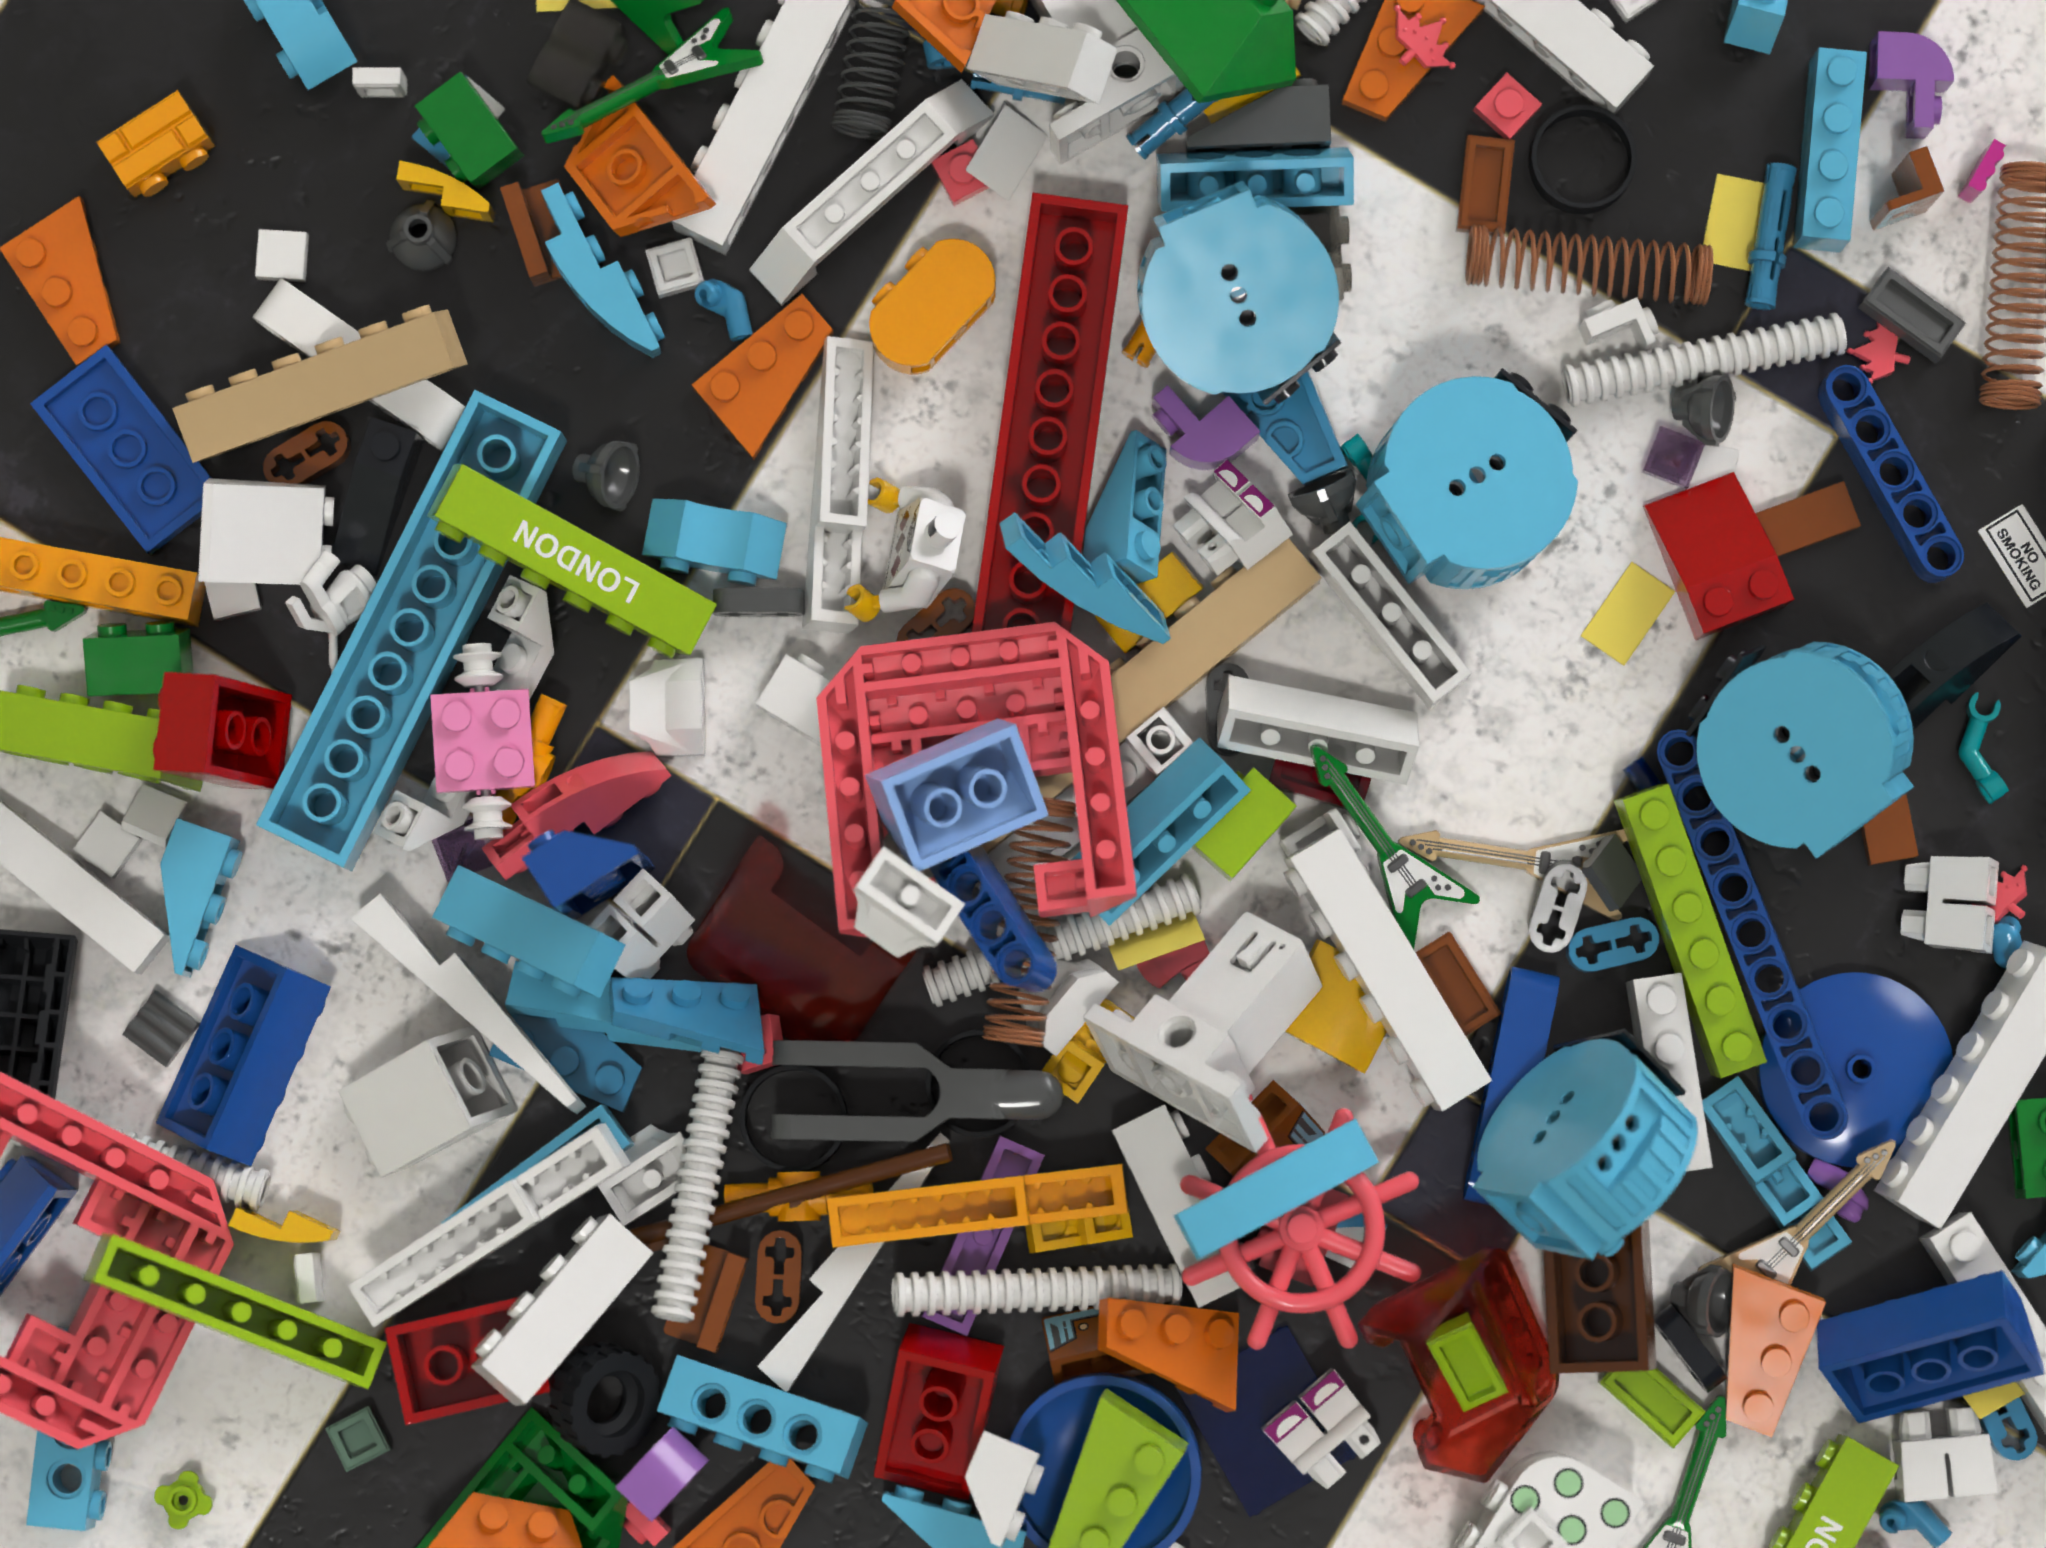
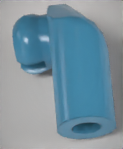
(728, 303)
(2006, 939)
(1913, 1516)

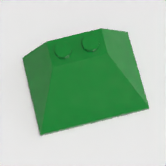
(1220, 44)
(548, 1471)

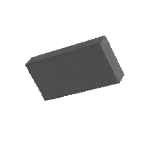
(1912, 315)

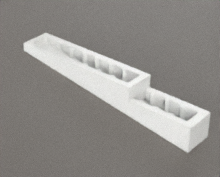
(839, 484)
(78, 893)
(464, 992)
(489, 1224)
(837, 1281)

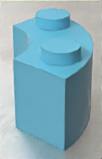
(308, 38)
(714, 540)

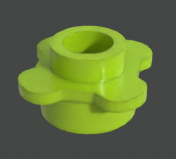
(197, 1502)

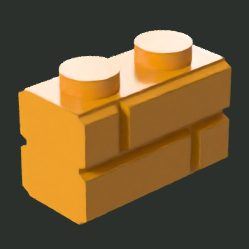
(156, 145)

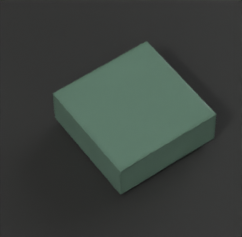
(358, 1438)

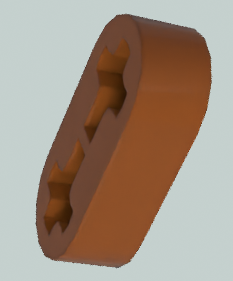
(301, 446)
(928, 617)
(766, 1276)

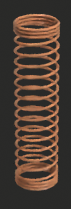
(1480, 254)
(2017, 393)
(1025, 1034)

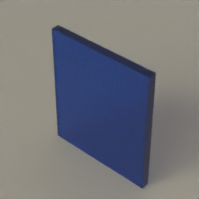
(1265, 1385)

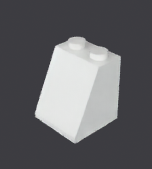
(262, 531)
(426, 1100)

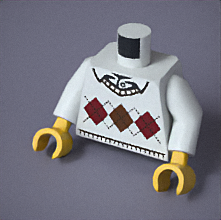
(921, 550)

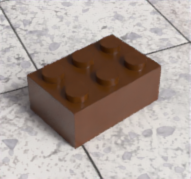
(1602, 1309)

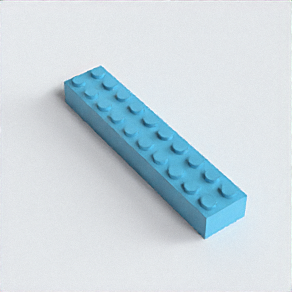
(403, 646)

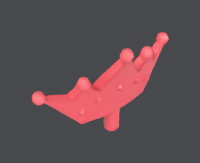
(1421, 41)
(1879, 353)
(2009, 894)

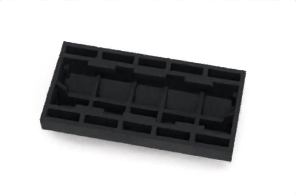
(34, 1005)

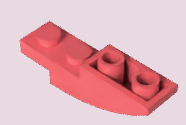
(587, 794)

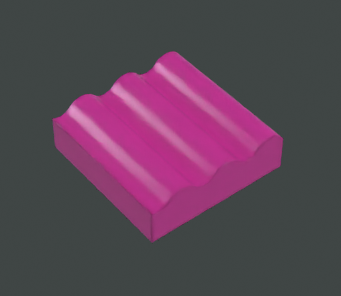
(1982, 171)

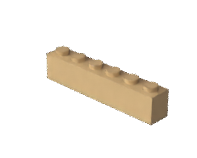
(319, 385)

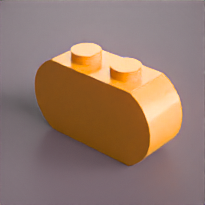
(931, 305)

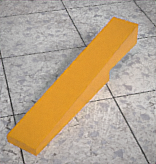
(977, 1205)

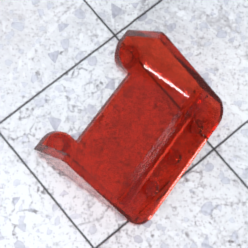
(798, 967)
(1489, 1289)

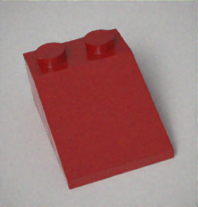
(1718, 556)
(937, 1409)

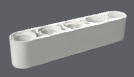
(306, 324)

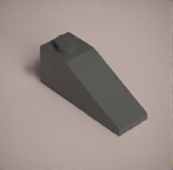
(1279, 120)

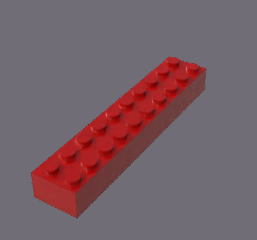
(1051, 400)

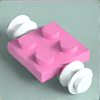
(482, 741)

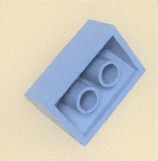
(957, 794)

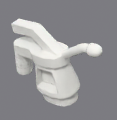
(337, 605)

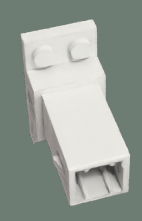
(1123, 100)
(1214, 1028)

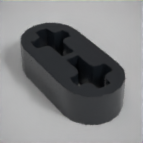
(1689, 1348)

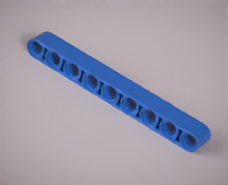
(1754, 959)

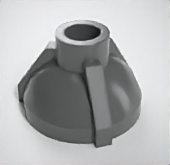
(427, 251)
(1707, 409)
(610, 473)
(1327, 500)
(1705, 1300)

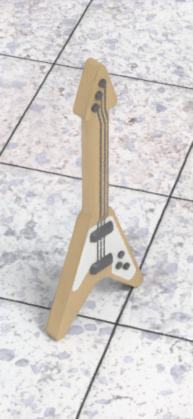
(1533, 862)
(1782, 1252)

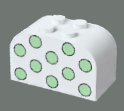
(1565, 1493)

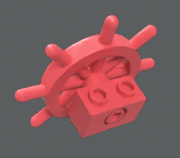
(1298, 1244)

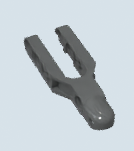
(962, 1092)

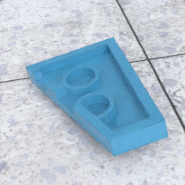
(1296, 431)
(703, 1011)
(583, 1059)

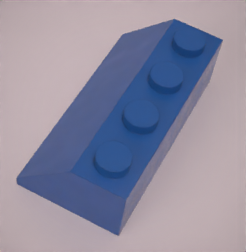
(582, 869)
(243, 1056)
(29, 1206)
(1928, 1347)

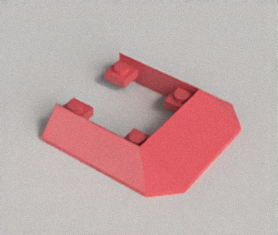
(930, 689)
(117, 1350)

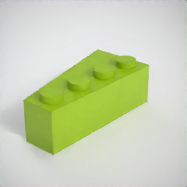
(83, 735)
(1116, 1476)

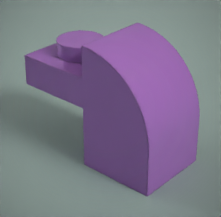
(1912, 65)
(1207, 442)
(662, 1474)

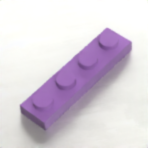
(984, 1248)

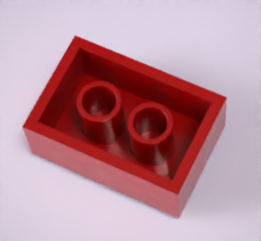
(221, 731)
(436, 1358)

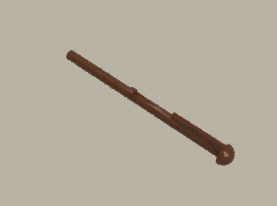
(654, 1234)

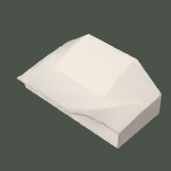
(670, 707)
(902, 906)
(1071, 996)
(650, 1176)

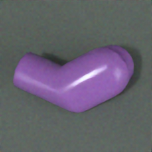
(1828, 1177)

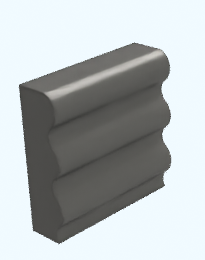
(1612, 872)
(161, 1028)

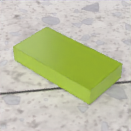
(1466, 1362)
(1654, 1402)

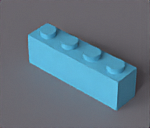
(1829, 150)
(1177, 814)
(528, 931)

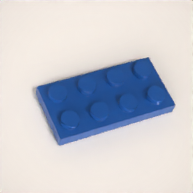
(125, 448)

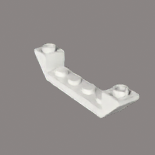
(867, 186)
(523, 661)
(1143, 759)

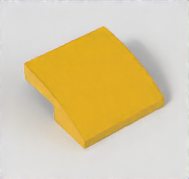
(1335, 1016)

